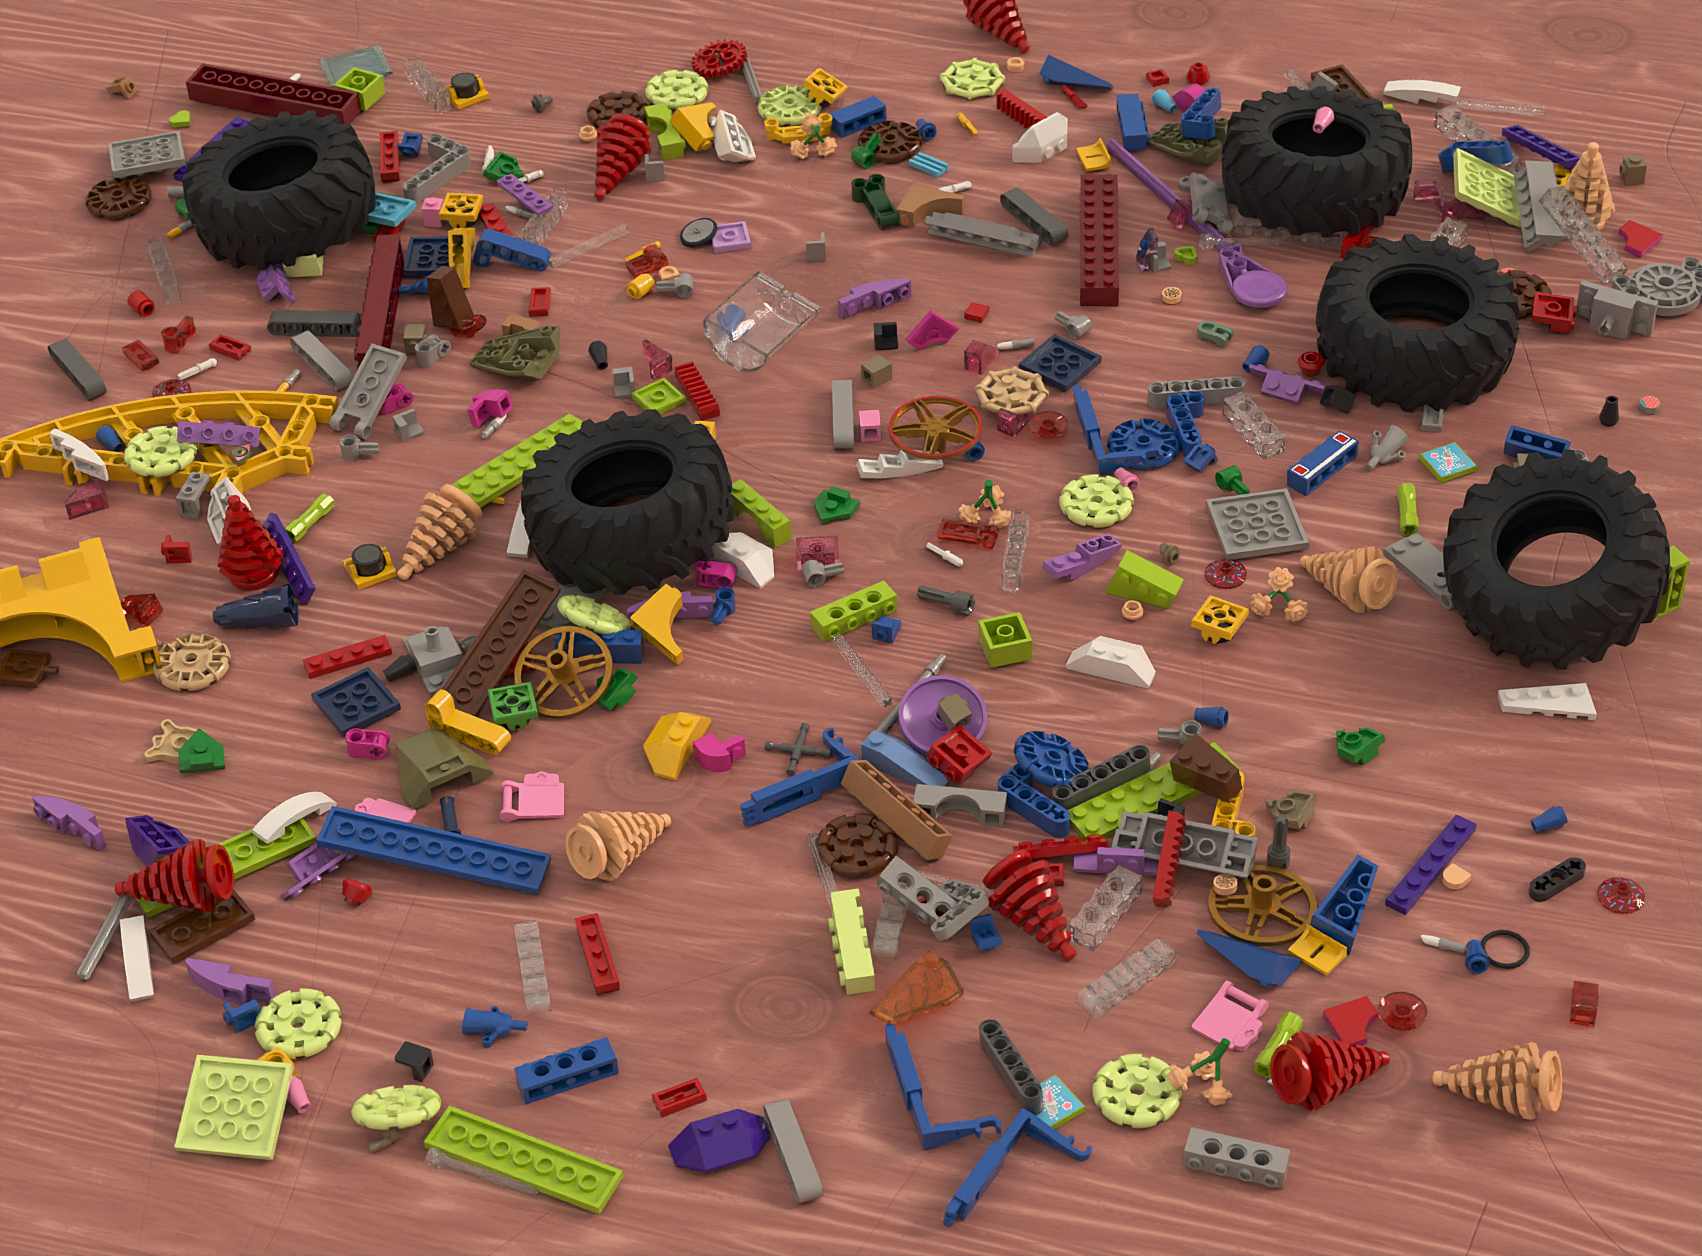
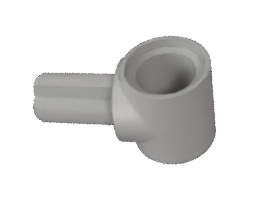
(681, 285)
(1075, 325)
(353, 448)
(816, 573)
(1182, 735)

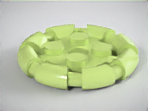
(678, 89)
(787, 105)
(143, 455)
(1081, 503)
(596, 616)
(300, 1040)
(1136, 1078)
(396, 1107)

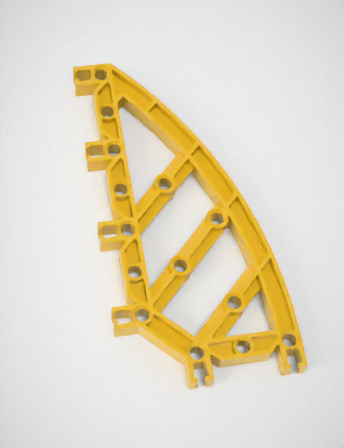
(283, 455)

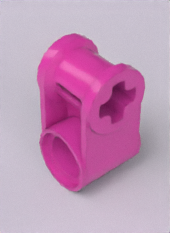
(394, 397)
(716, 574)
(366, 744)

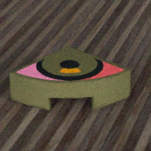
(241, 454)

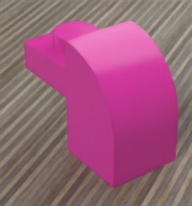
(1187, 96)
(489, 403)
(716, 755)

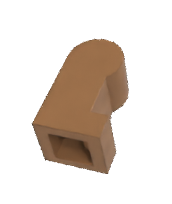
(516, 324)

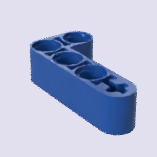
(1199, 117)
(1493, 152)
(510, 249)
(1180, 413)
(1032, 804)

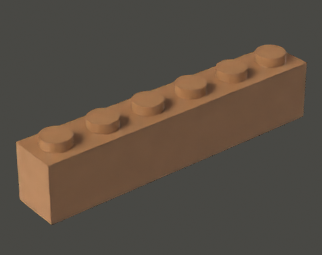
(896, 809)

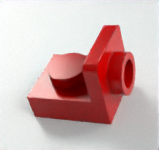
(176, 551)

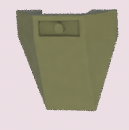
(1191, 149)
(521, 354)
(433, 760)

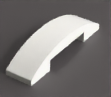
(274, 823)

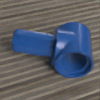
(723, 605)

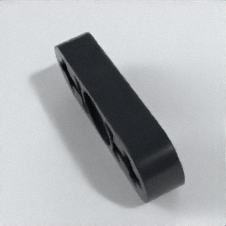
(1562, 871)

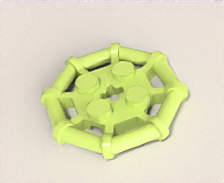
(972, 79)

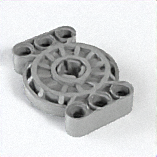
(1673, 286)

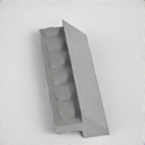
(1536, 223)
(983, 233)
(1203, 845)

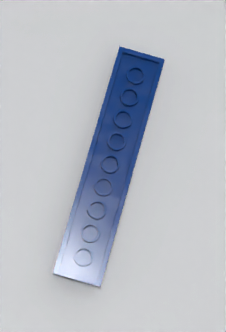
(434, 850)

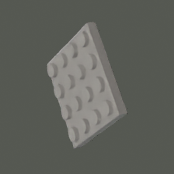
(146, 154)
(1257, 524)

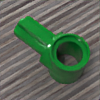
(864, 154)
(1232, 480)

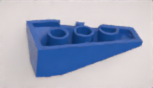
(1065, 74)

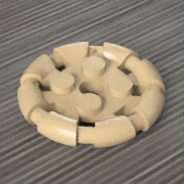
(210, 656)

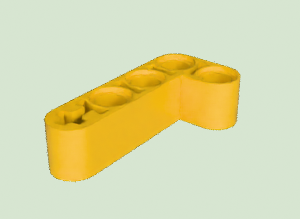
(463, 726)
(1227, 814)

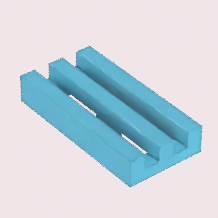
(928, 164)

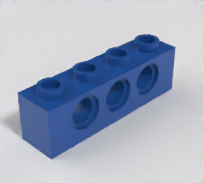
(566, 1070)

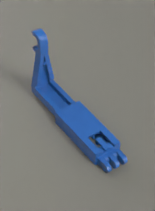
(1091, 430)
(799, 788)
(912, 1096)
(994, 1158)

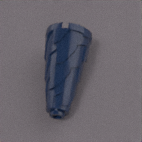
(269, 609)

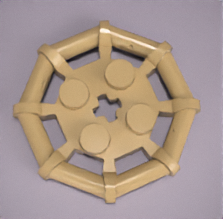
(1020, 391)

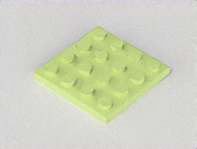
(1485, 187)
(234, 1107)

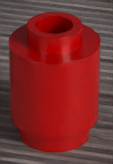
(141, 303)

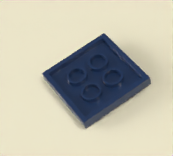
(426, 255)
(1060, 362)
(356, 701)

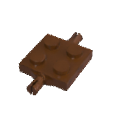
(25, 668)

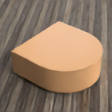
(668, 273)
(1455, 877)

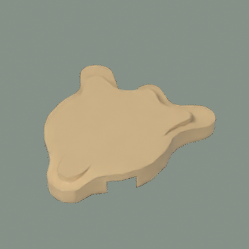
(167, 745)

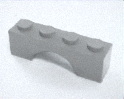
(986, 805)

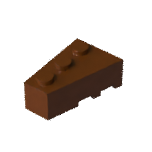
(448, 299)
(1206, 770)

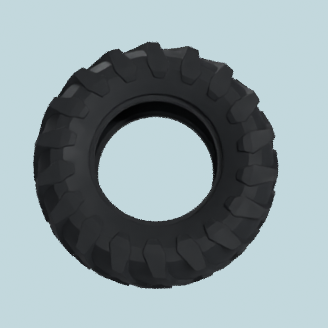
(1311, 179)
(279, 189)
(1411, 363)
(632, 541)
(1570, 617)

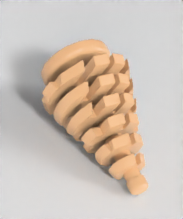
(1590, 186)
(443, 524)
(1356, 576)
(611, 841)
(1509, 1080)

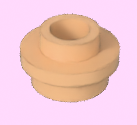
(588, 133)
(1132, 610)

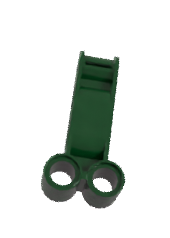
(873, 195)

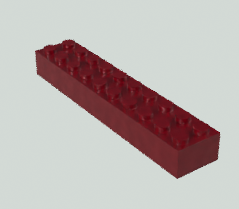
(269, 93)
(1099, 240)
(380, 296)

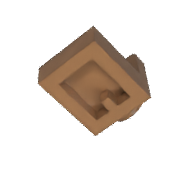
(124, 85)

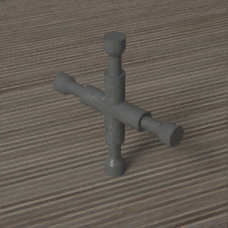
(797, 749)

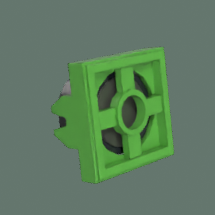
(513, 705)

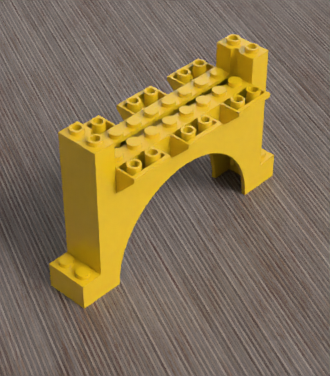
(75, 603)

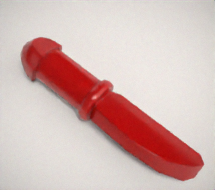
(1073, 96)

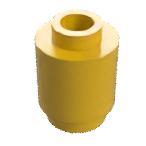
(640, 286)

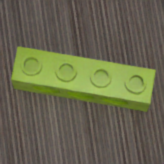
(853, 611)

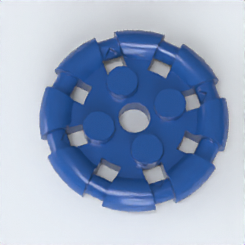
(1127, 438)
(1047, 757)

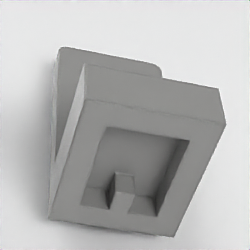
(187, 498)

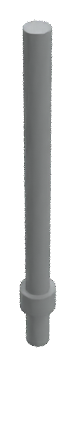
(931, 670)

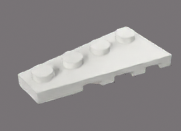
(1559, 699)

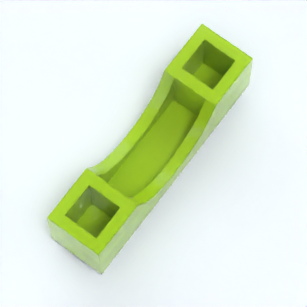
(669, 142)
(771, 522)

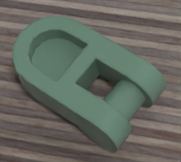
(1215, 332)

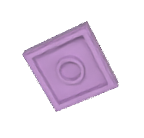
(731, 237)

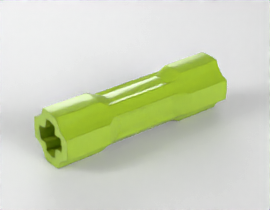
(1407, 505)
(317, 509)
(1287, 1026)

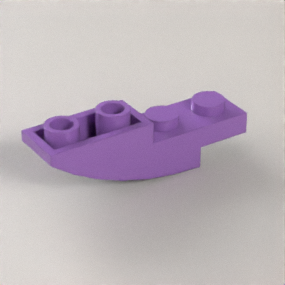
(874, 294)
(1084, 559)
(692, 607)
(69, 817)
(222, 983)

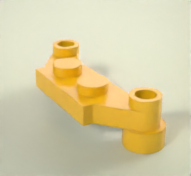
(789, 134)

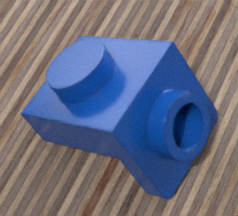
(410, 144)
(984, 932)

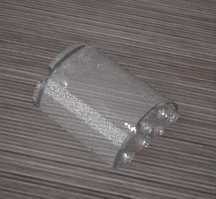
(757, 322)

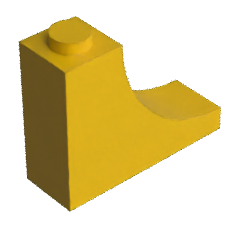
(693, 125)
(461, 245)
(656, 621)

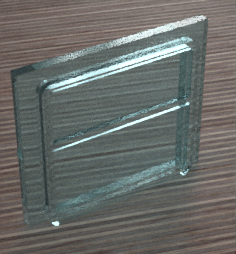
(367, 58)

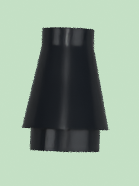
(598, 353)
(1610, 413)
(401, 667)

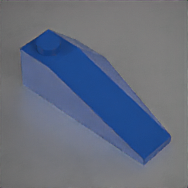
(1261, 964)

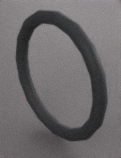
(1513, 934)

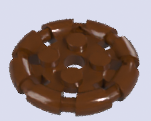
(612, 103)
(895, 138)
(119, 197)
(1525, 288)
(857, 861)

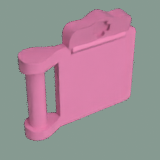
(538, 797)
(386, 809)
(1231, 1021)

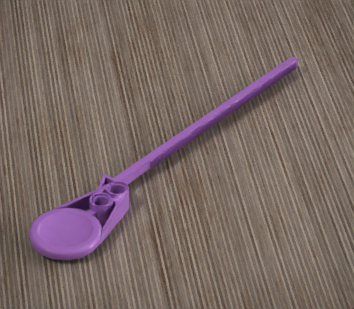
(1254, 288)

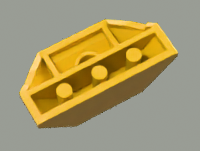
(672, 742)

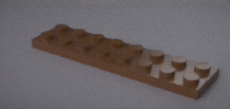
(500, 642)

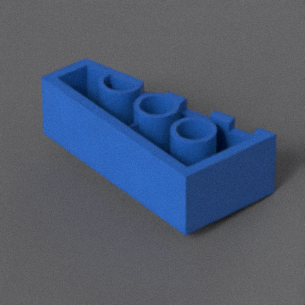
(1344, 905)

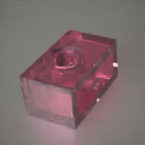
(821, 549)

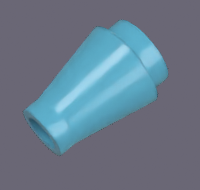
(1163, 100)

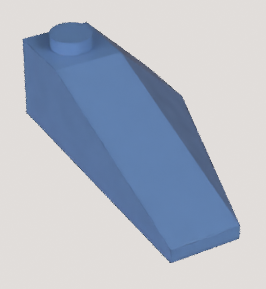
(900, 760)

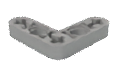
(970, 903)

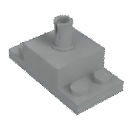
(1615, 311)
(434, 656)

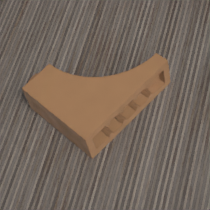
(923, 201)

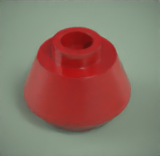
(1198, 74)
(1310, 363)
(355, 891)

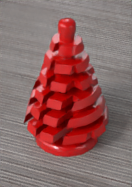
(999, 19)
(619, 150)
(247, 549)
(186, 878)
(1028, 898)
(1318, 1068)

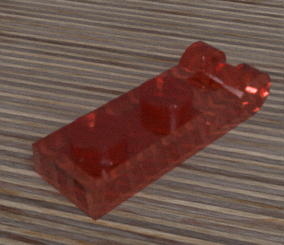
(968, 533)

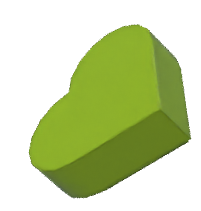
(181, 119)
(1186, 254)

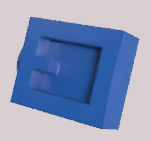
(1200, 457)
(885, 629)
(242, 1016)

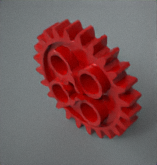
(731, 55)

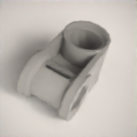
(431, 350)

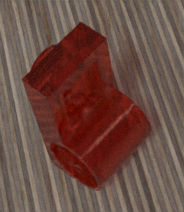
(652, 260)
(176, 337)

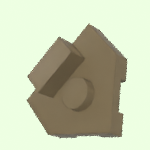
(1295, 806)

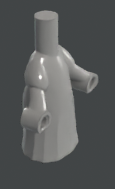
(1388, 445)

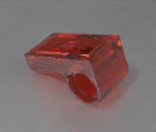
(143, 607)
(1584, 1004)

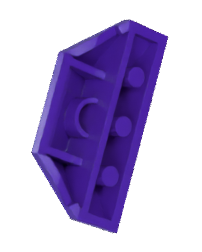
(152, 838)
(719, 1141)

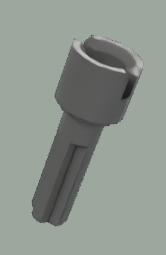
(958, 601)
(1279, 852)

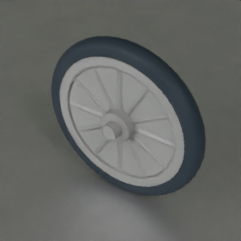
(698, 232)

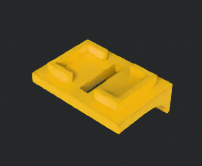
(1094, 157)
(1310, 943)

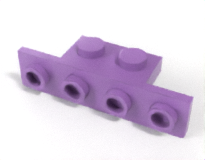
(524, 195)
(274, 281)
(1284, 386)
(219, 434)
(1109, 858)
(310, 864)

